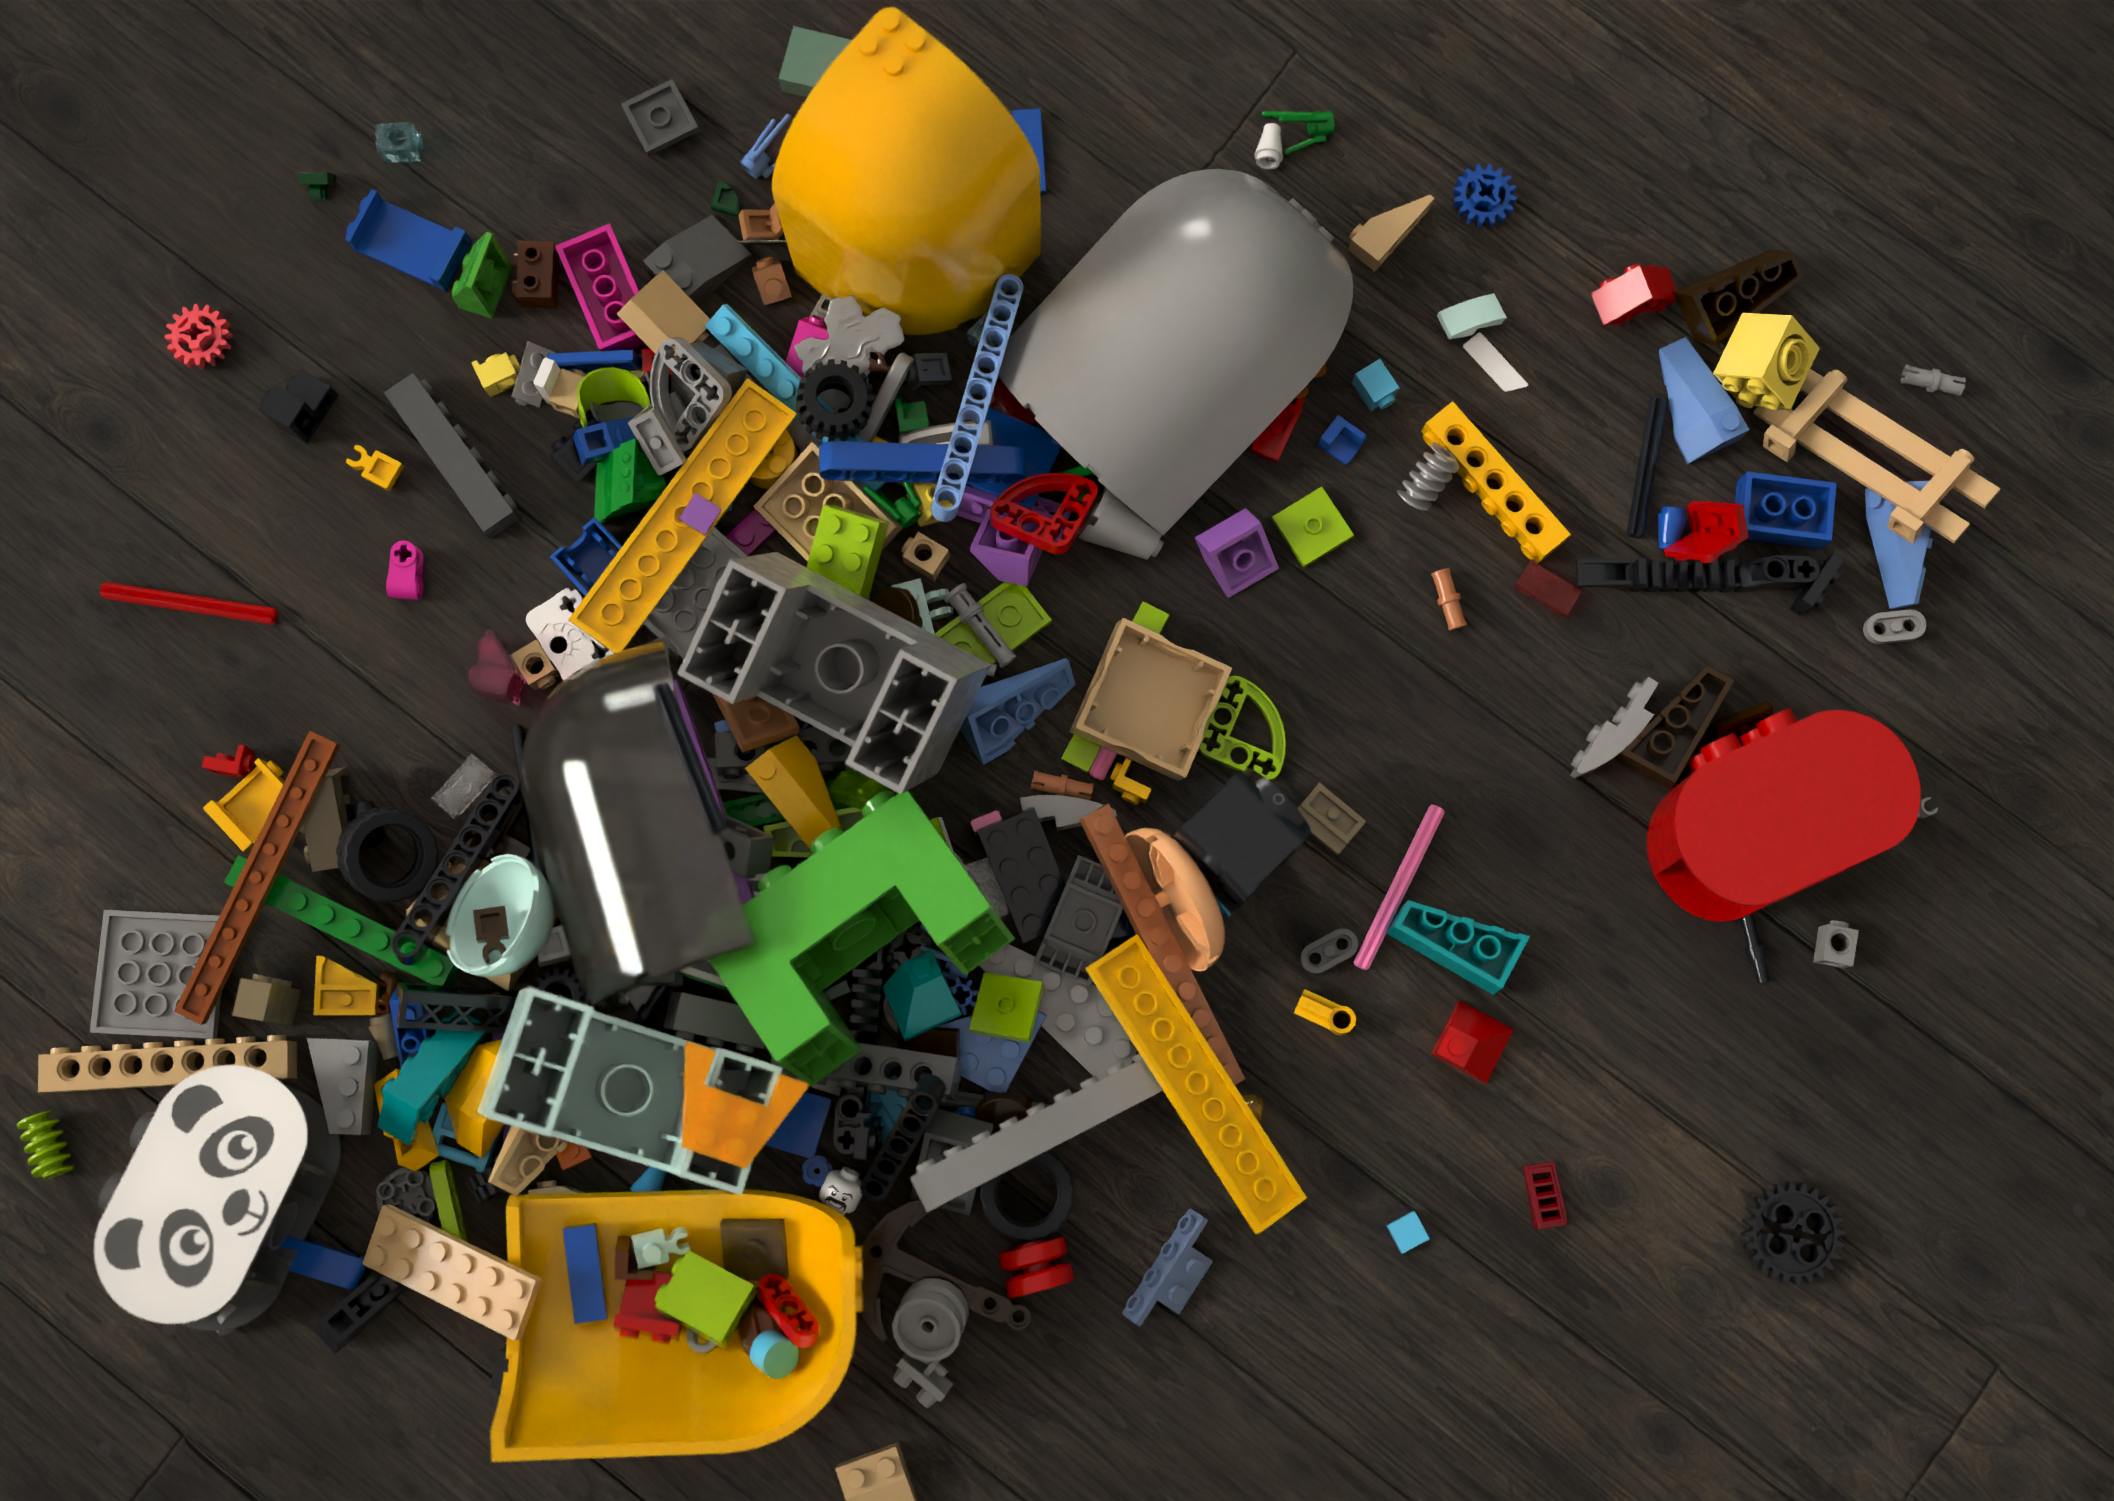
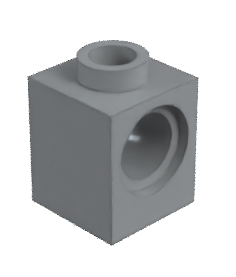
(1826, 954)

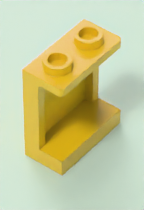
(248, 804)

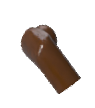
(389, 981)

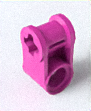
(405, 577)

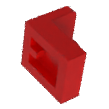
(231, 766)

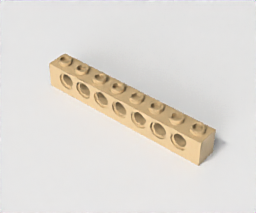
(56, 1073)

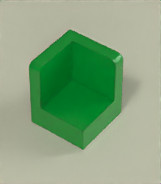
(911, 416)

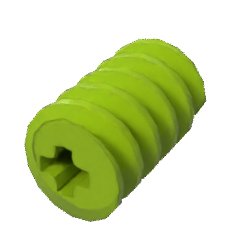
(44, 1146)

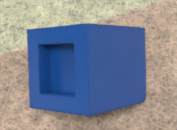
(1342, 440)

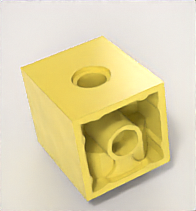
(1766, 360)

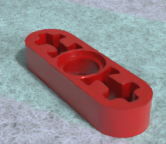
(788, 1322)

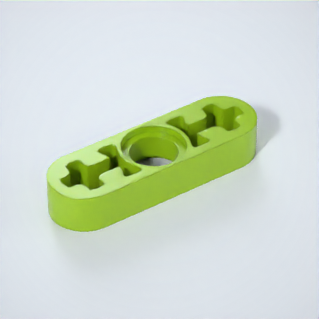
(447, 1199)

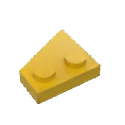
(343, 991)

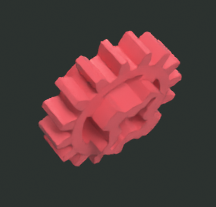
(198, 336)

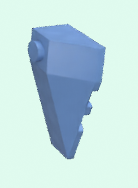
(1699, 405)
(1897, 558)
(1011, 706)

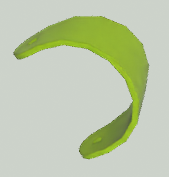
(609, 385)

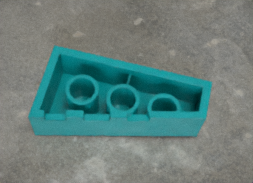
(1467, 948)
(425, 1078)

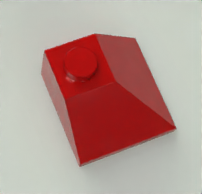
(1472, 1042)

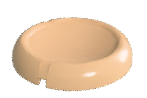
(1181, 895)

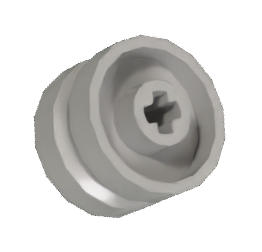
(930, 1319)

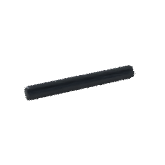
(1646, 467)
(689, 758)

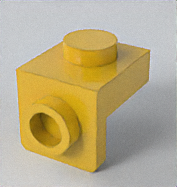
(1132, 790)

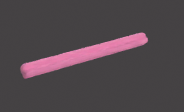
(1399, 887)

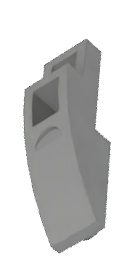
(1612, 739)

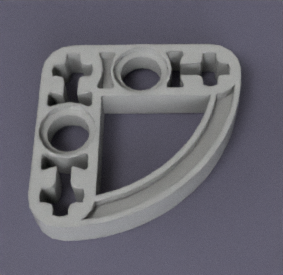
(704, 395)

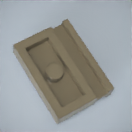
(1330, 819)

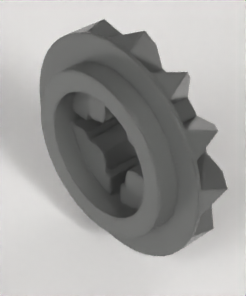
(915, 936)

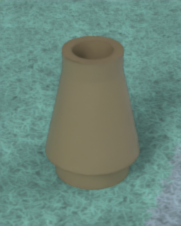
(384, 1035)

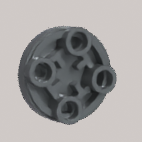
(410, 1192)

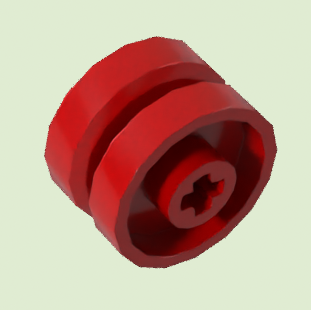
(1036, 1268)

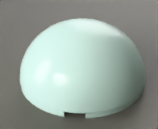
(529, 912)

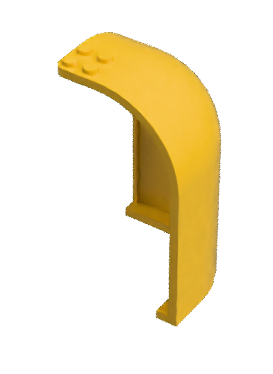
(907, 182)
(607, 1395)

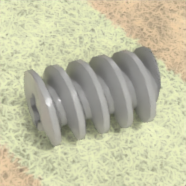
(1430, 479)

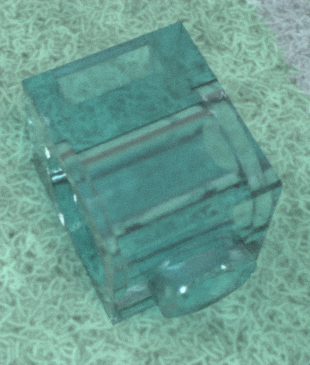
(389, 134)

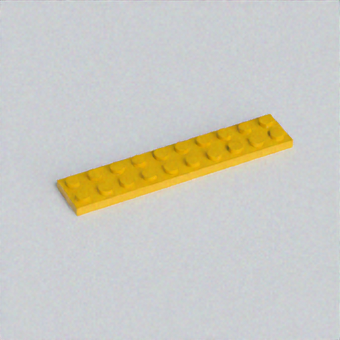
(664, 544)
(1196, 1084)

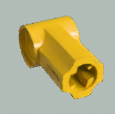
(1321, 1012)

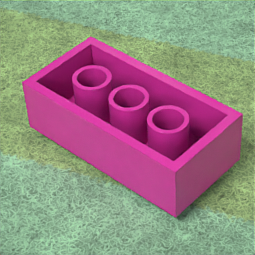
(601, 286)

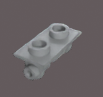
(524, 388)

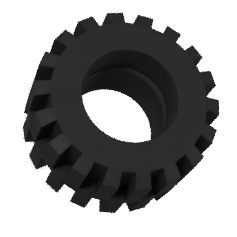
(839, 378)

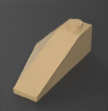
(523, 1158)

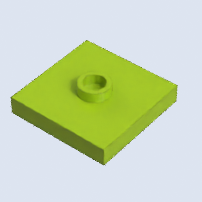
(1312, 527)
(1006, 1007)

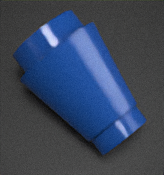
(1670, 526)

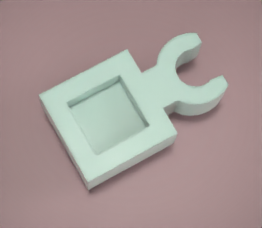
(653, 1247)

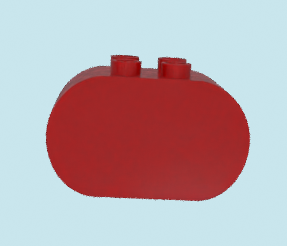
(1781, 811)

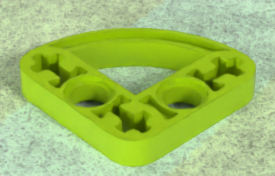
(1229, 743)

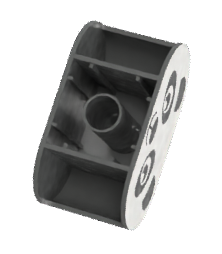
(212, 1197)

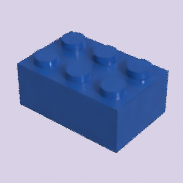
(1787, 509)

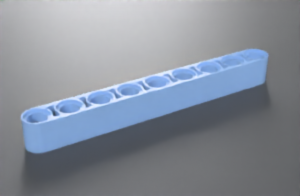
(974, 409)

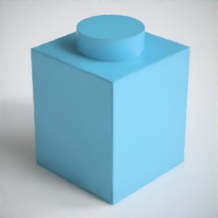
(1376, 386)

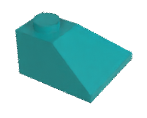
(920, 996)

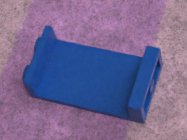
(407, 241)

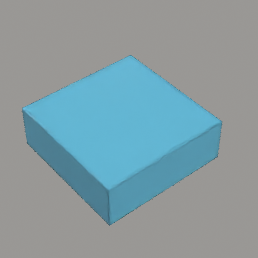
(1407, 1232)

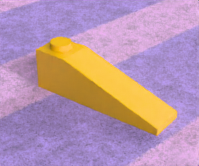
(796, 788)

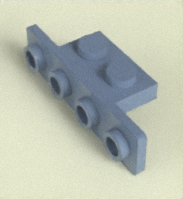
(1173, 1273)

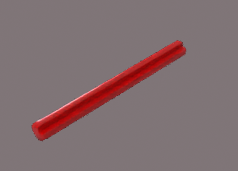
(189, 603)

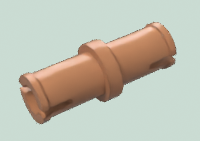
(1449, 599)
(1061, 785)

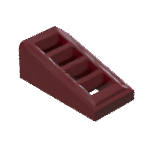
(1533, 1197)

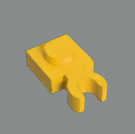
(377, 469)

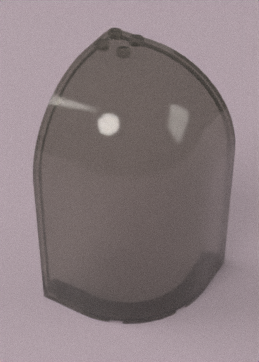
(623, 833)

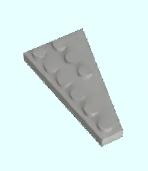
(1074, 1011)

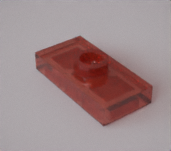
(1006, 403)
(1548, 588)

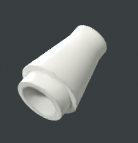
(1269, 149)

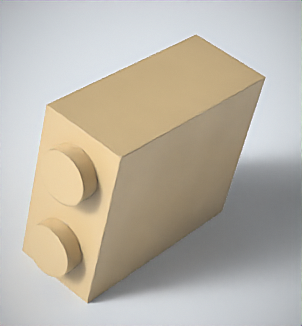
(664, 312)

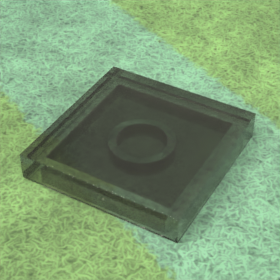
(754, 1247)

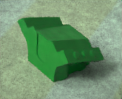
(625, 483)

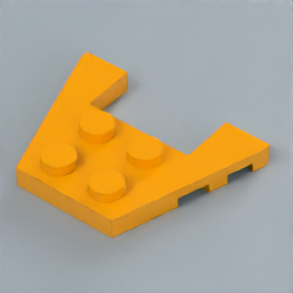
(727, 1124)

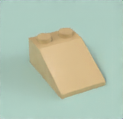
(876, 1476)

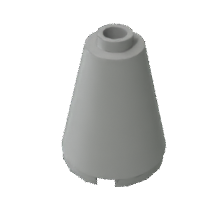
(1120, 528)

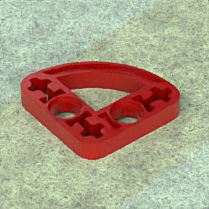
(1048, 527)

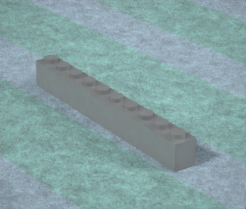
(1035, 1134)

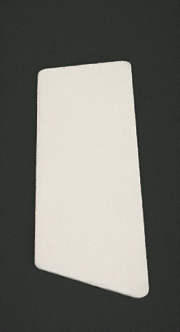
(1494, 363)

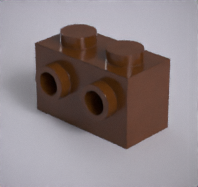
(536, 274)

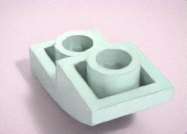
(1470, 315)

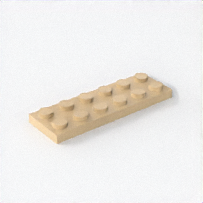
(452, 1272)

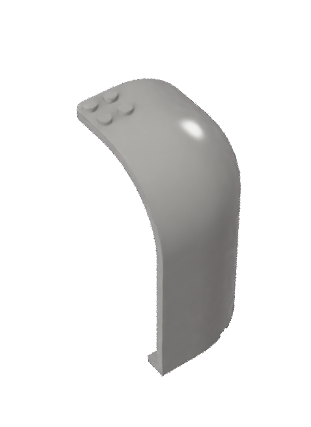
(1182, 337)

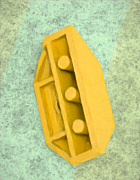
(471, 1128)

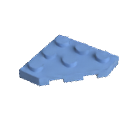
(989, 1059)

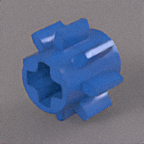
(966, 988)

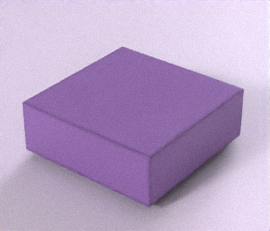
(700, 514)

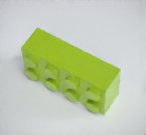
(847, 548)

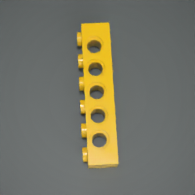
(1512, 488)

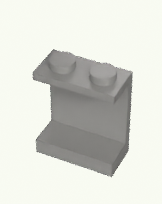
(656, 437)

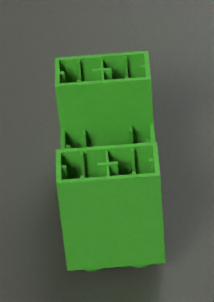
(837, 913)

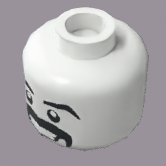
(841, 1190)

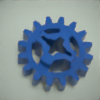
(1484, 191)

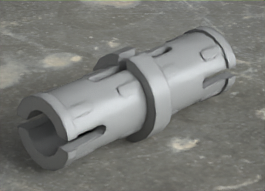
(1933, 380)

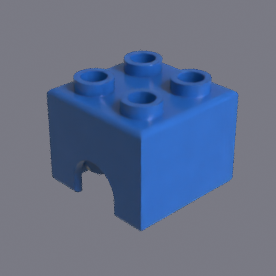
(588, 556)

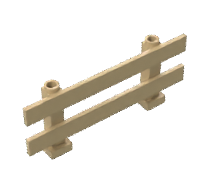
(1912, 505)

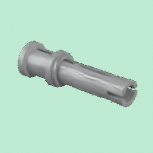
(971, 614)

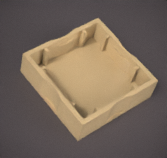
(1150, 700)

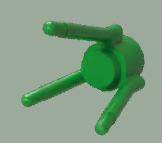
(1317, 123)
(903, 510)

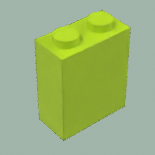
(705, 1298)

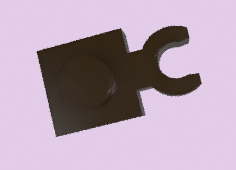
(491, 928)

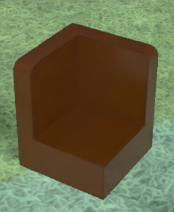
(626, 1263)

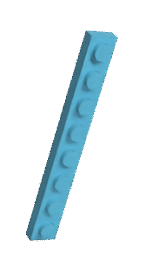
(765, 365)

